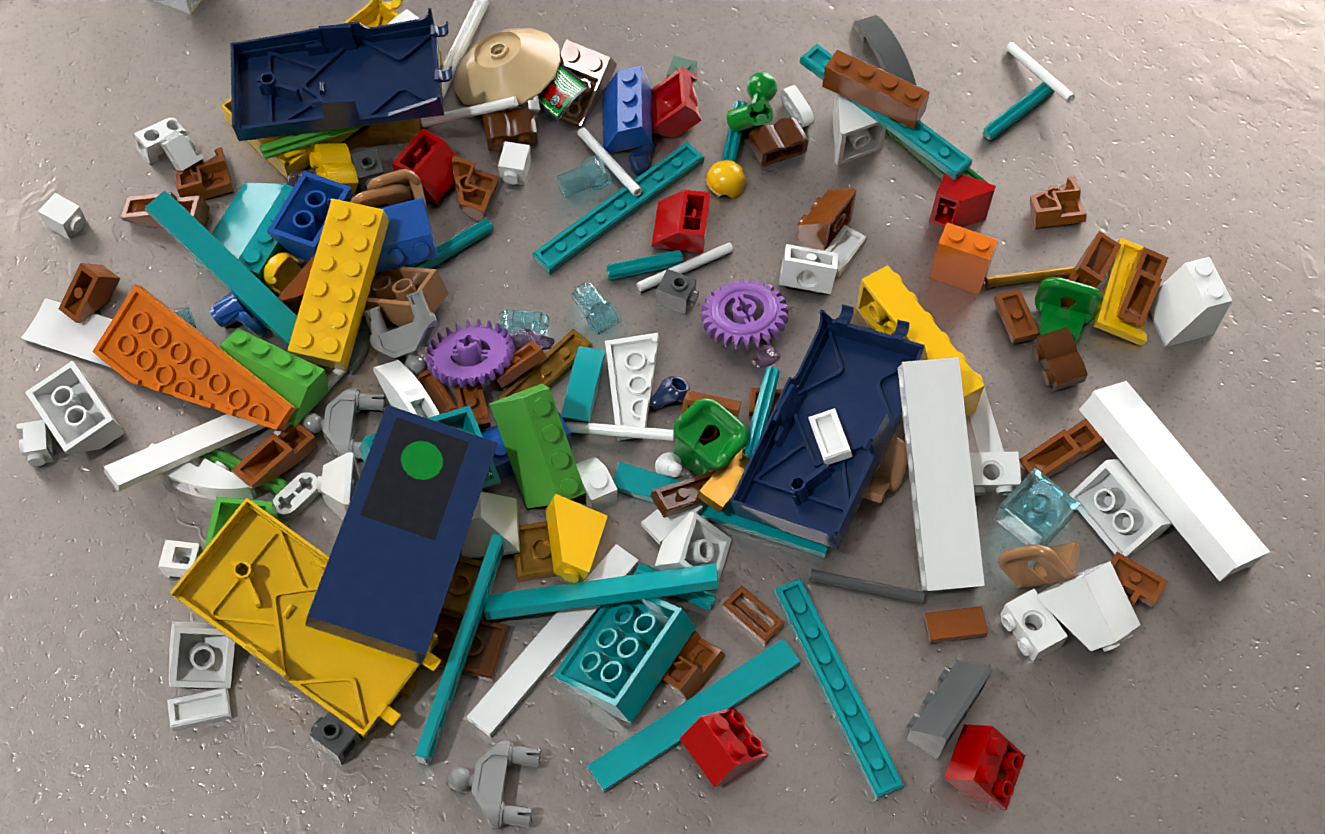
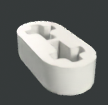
(797, 106)
(297, 496)

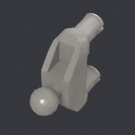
(407, 338)
(341, 419)
(490, 782)

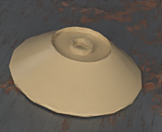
(506, 66)

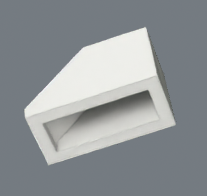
(598, 484)

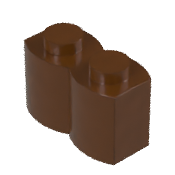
(511, 126)
(778, 141)
(1060, 359)

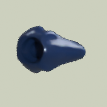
(641, 159)
(670, 390)

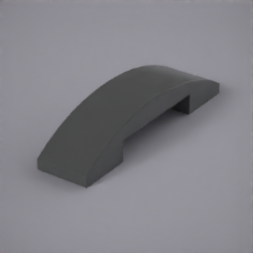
(885, 47)

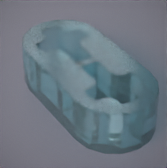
(518, 319)

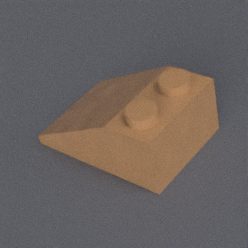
(392, 286)

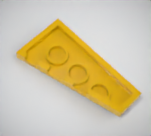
(1112, 293)

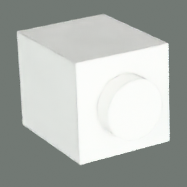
(514, 163)
(62, 216)

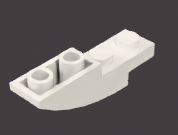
(404, 389)
(207, 480)

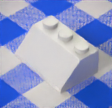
(74, 410)
(1119, 508)

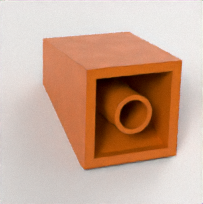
(963, 258)

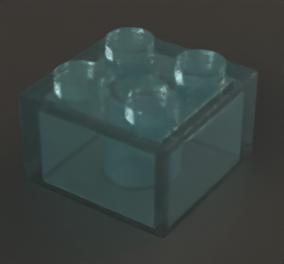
(1036, 510)

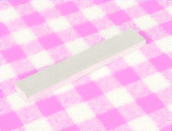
(178, 450)

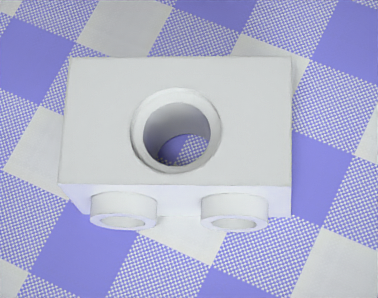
(808, 269)
(1004, 466)
(1029, 609)

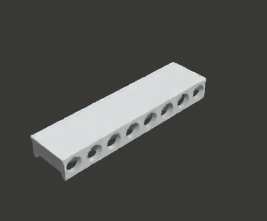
(940, 474)
(1173, 480)

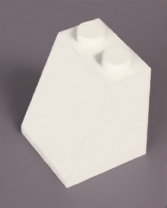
(854, 131)
(1190, 303)
(1093, 607)

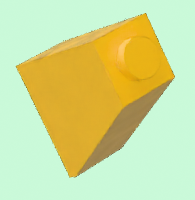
(573, 537)

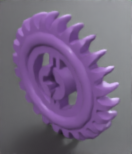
(745, 324)
(466, 347)

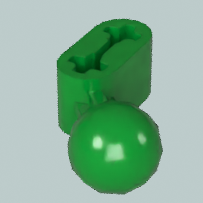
(761, 89)

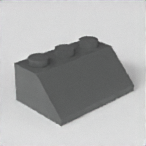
(947, 706)

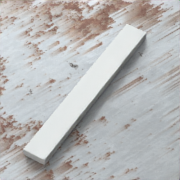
(544, 650)

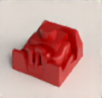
(675, 104)

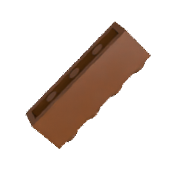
(875, 89)

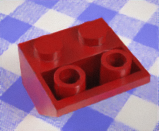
(431, 161)
(961, 201)
(682, 221)
(723, 746)
(985, 765)

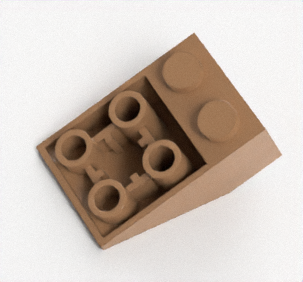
(591, 68)

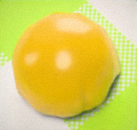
(726, 179)
(280, 271)

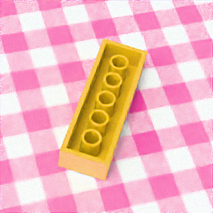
(339, 284)
(885, 299)

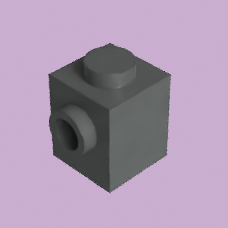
(367, 166)
(677, 291)
(334, 737)

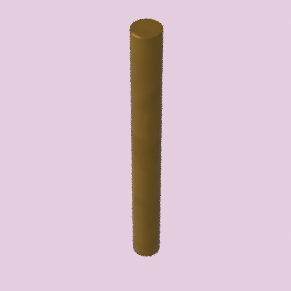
(1031, 276)

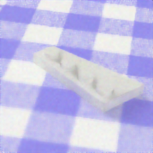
(631, 378)

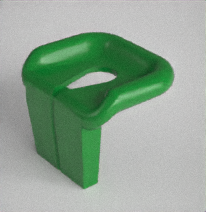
(1055, 317)
(716, 453)

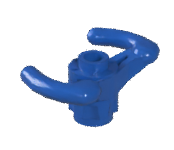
(231, 310)

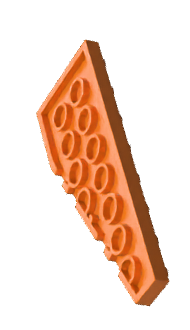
(169, 355)

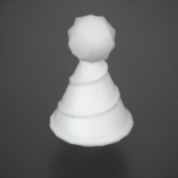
(669, 465)

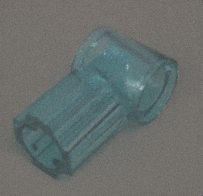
(590, 174)
(598, 313)

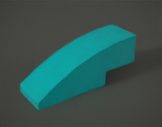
(583, 385)

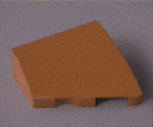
(205, 178)
(473, 188)
(1058, 205)
(693, 666)

